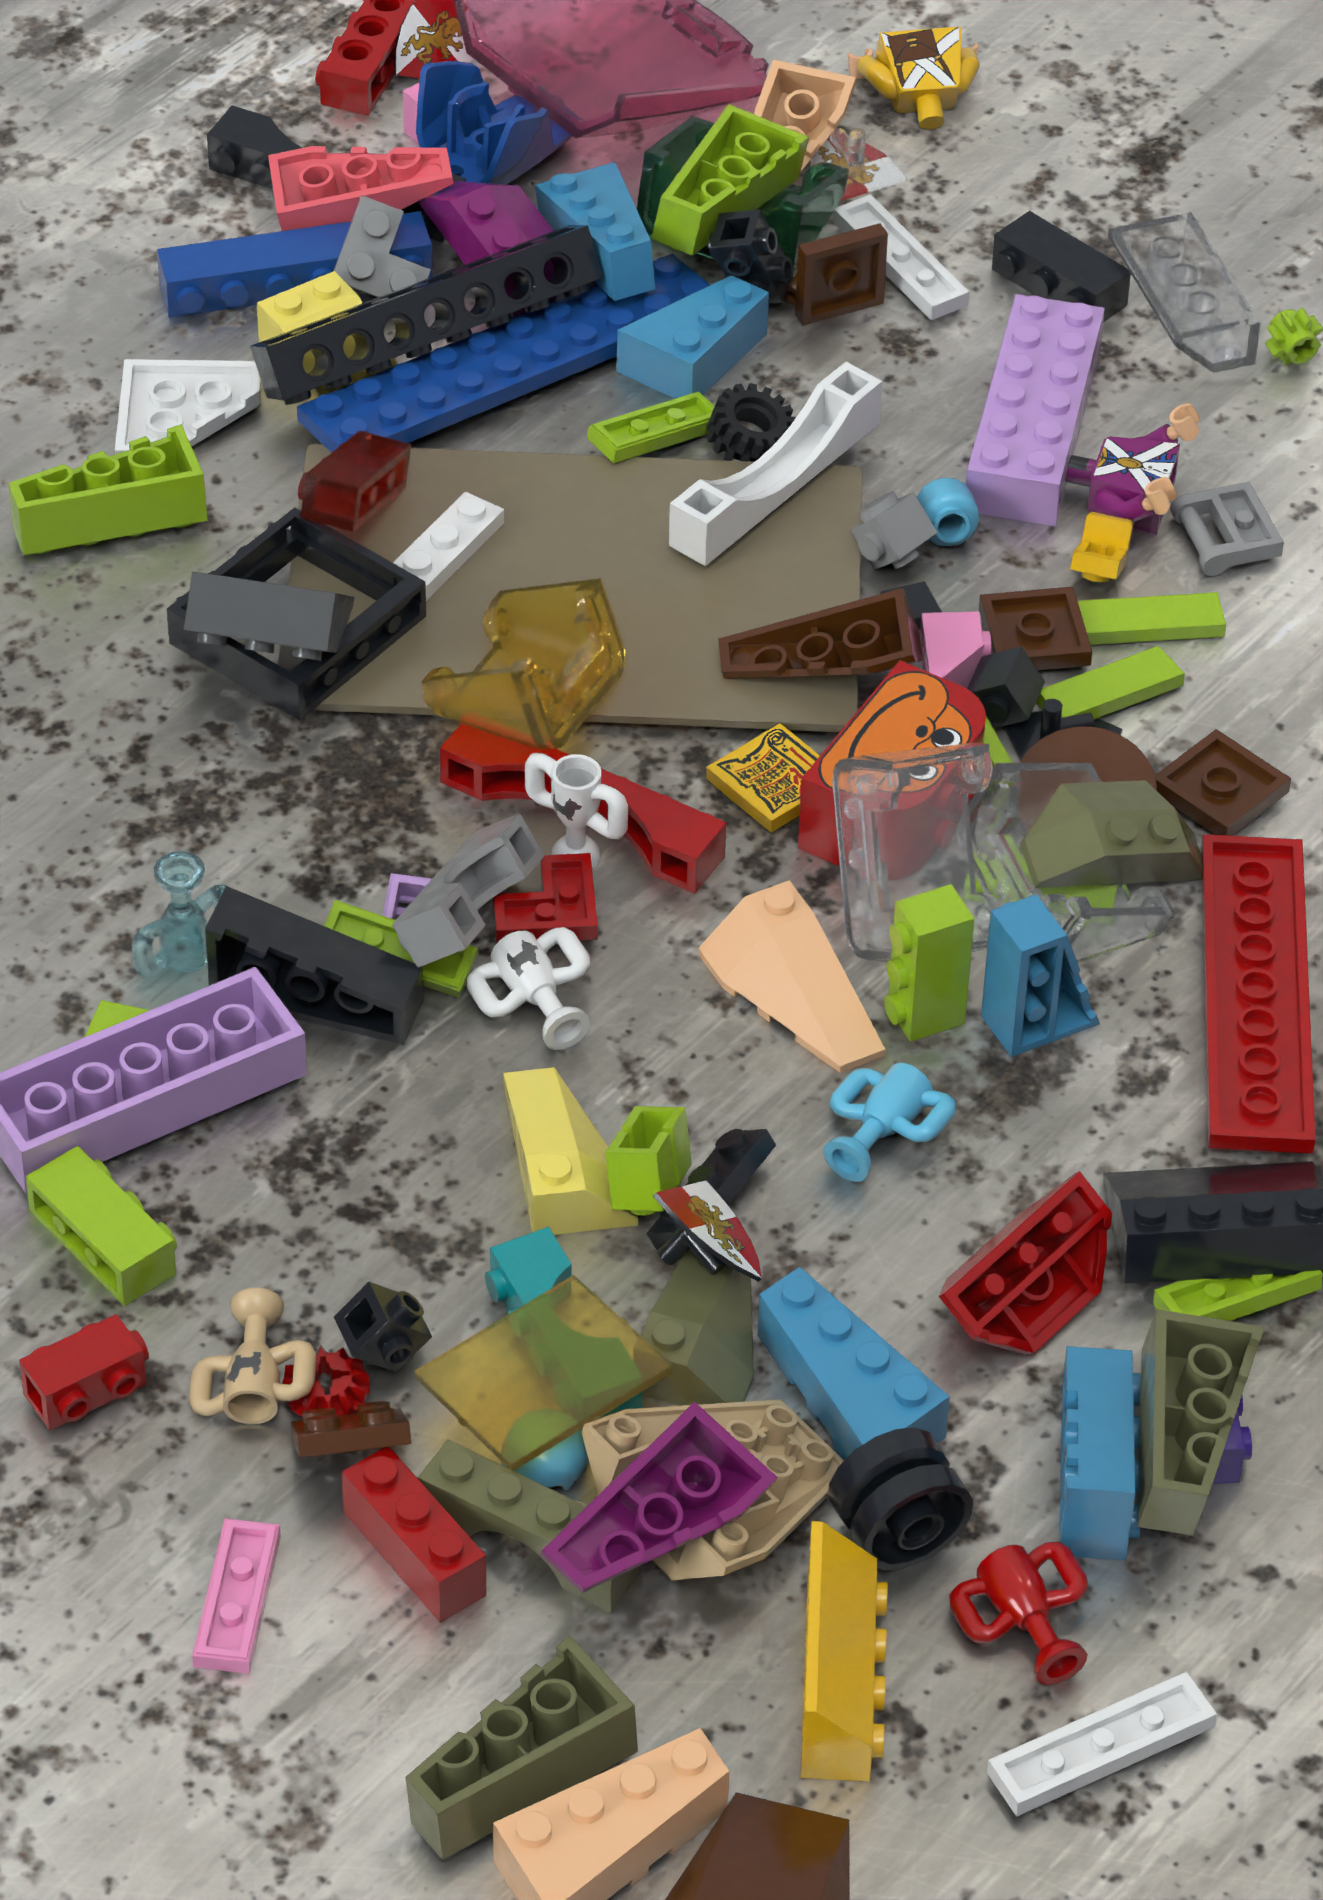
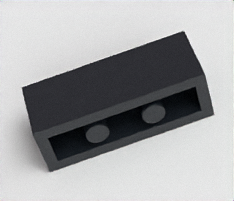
(1059, 265)

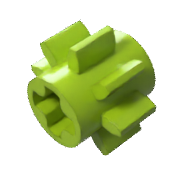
(1294, 336)

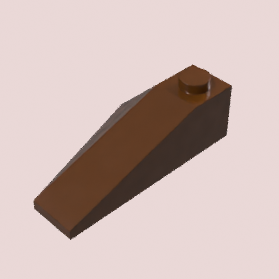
(839, 640)

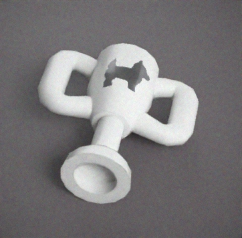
(576, 799)
(531, 978)

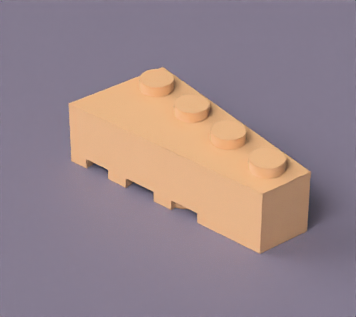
(612, 1825)

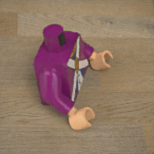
(1136, 474)

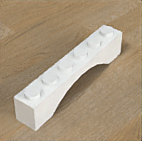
(721, 511)

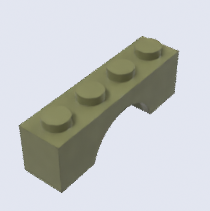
(494, 1498)

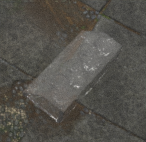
(1190, 290)

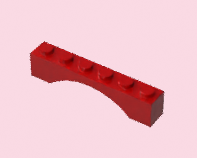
(670, 836)

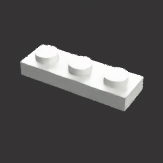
(451, 540)

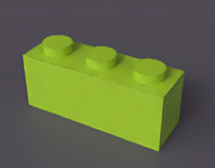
(929, 963)
(102, 1224)

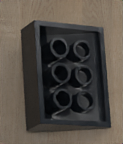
(1217, 1221)

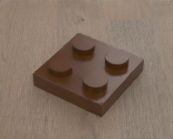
(841, 274)
(1041, 622)
(1221, 784)
(371, 1428)

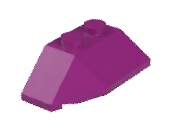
(485, 220)

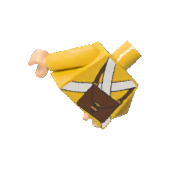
(919, 71)

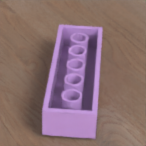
(1035, 409)
(150, 1074)

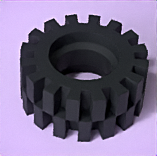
(749, 407)

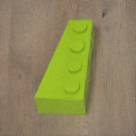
(110, 496)

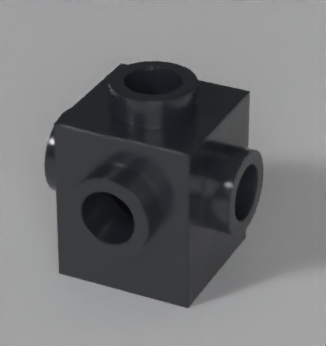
(383, 1326)

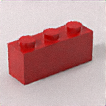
(414, 1533)

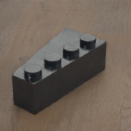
(314, 969)

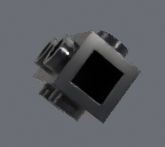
(750, 251)

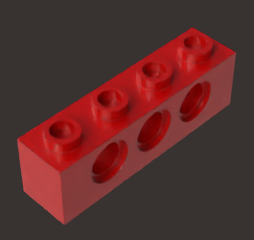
(362, 57)

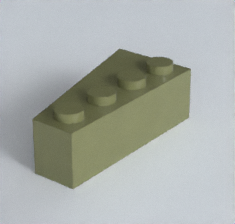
(1187, 1406)

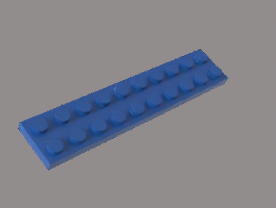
(491, 364)

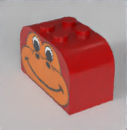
(902, 714)

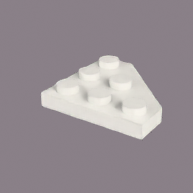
(184, 392)

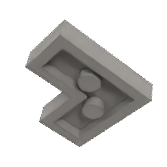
(365, 252)

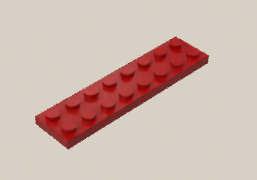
(1256, 995)

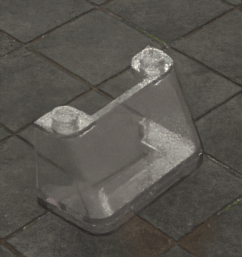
(905, 834)
(1091, 915)

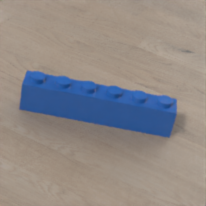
(259, 266)

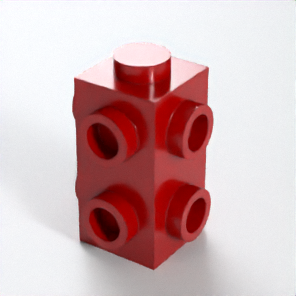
(84, 1371)

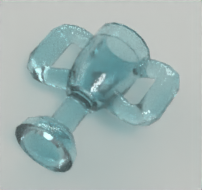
(182, 922)

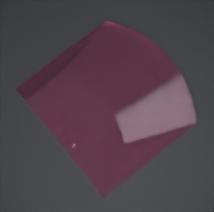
(612, 61)

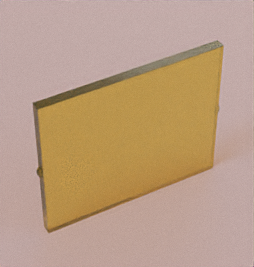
(543, 1372)

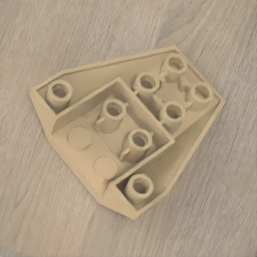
(768, 1432)

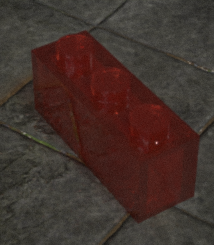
(354, 481)

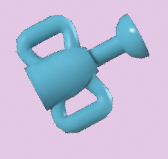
(888, 1110)

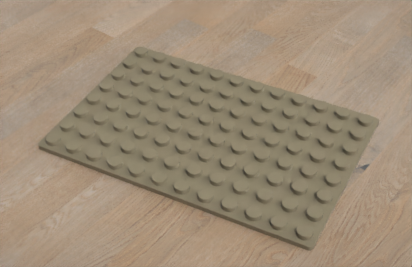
(611, 522)

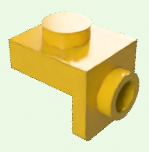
(1103, 547)

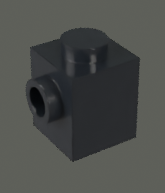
(1007, 686)

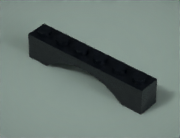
(241, 149)

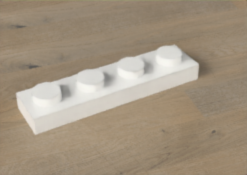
(907, 261)
(1101, 1743)

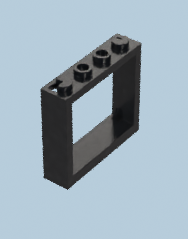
(397, 609)

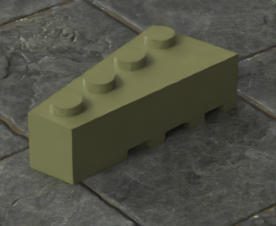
(535, 1743)

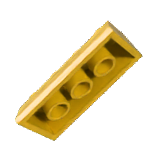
(841, 1659)

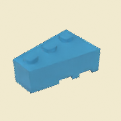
(695, 338)
(1032, 979)

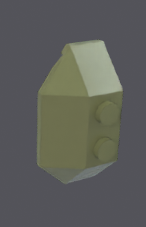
(1109, 837)

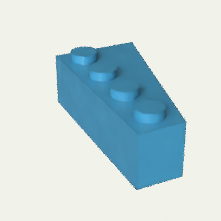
(618, 234)
(844, 1367)
(1099, 1452)

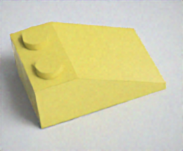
(305, 305)

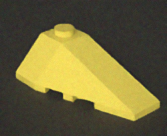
(559, 1156)

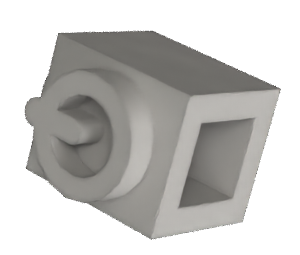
(892, 530)

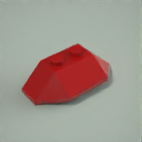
(1034, 1270)

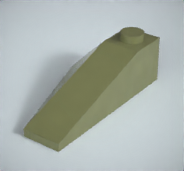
(705, 1334)

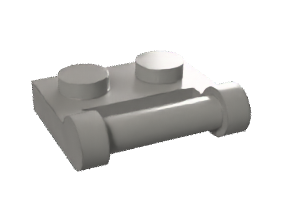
(1239, 518)

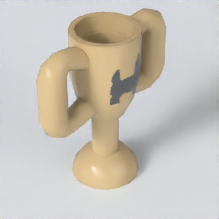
(252, 1372)

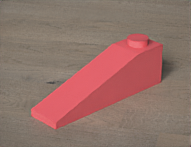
(326, 187)

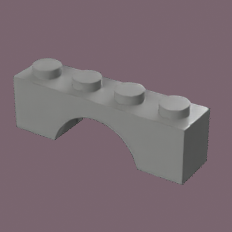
(445, 912)

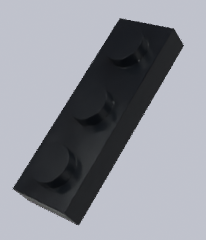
(726, 1170)

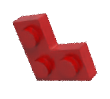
(564, 901)

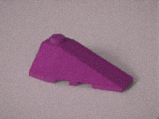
(668, 1496)

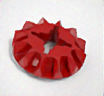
(348, 1387)

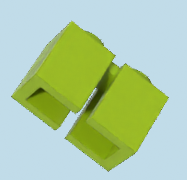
(648, 1157)

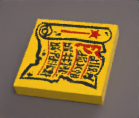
(765, 776)

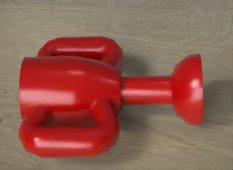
(1021, 1598)

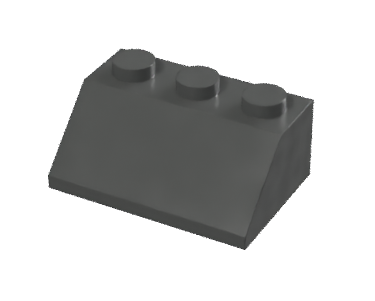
(266, 615)

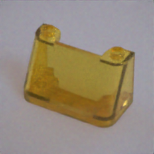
(546, 669)

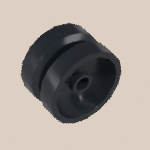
(900, 1498)

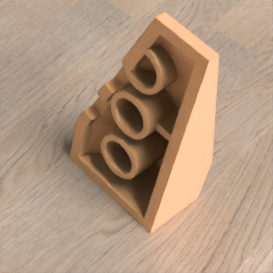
(805, 101)
(786, 967)

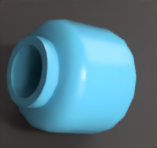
(950, 510)

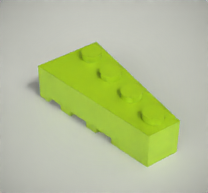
(731, 170)

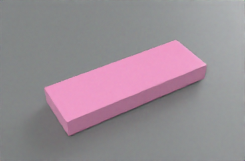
(236, 1596)

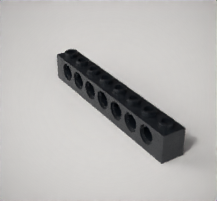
(282, 356)

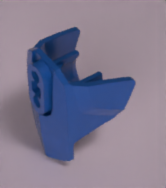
(481, 139)

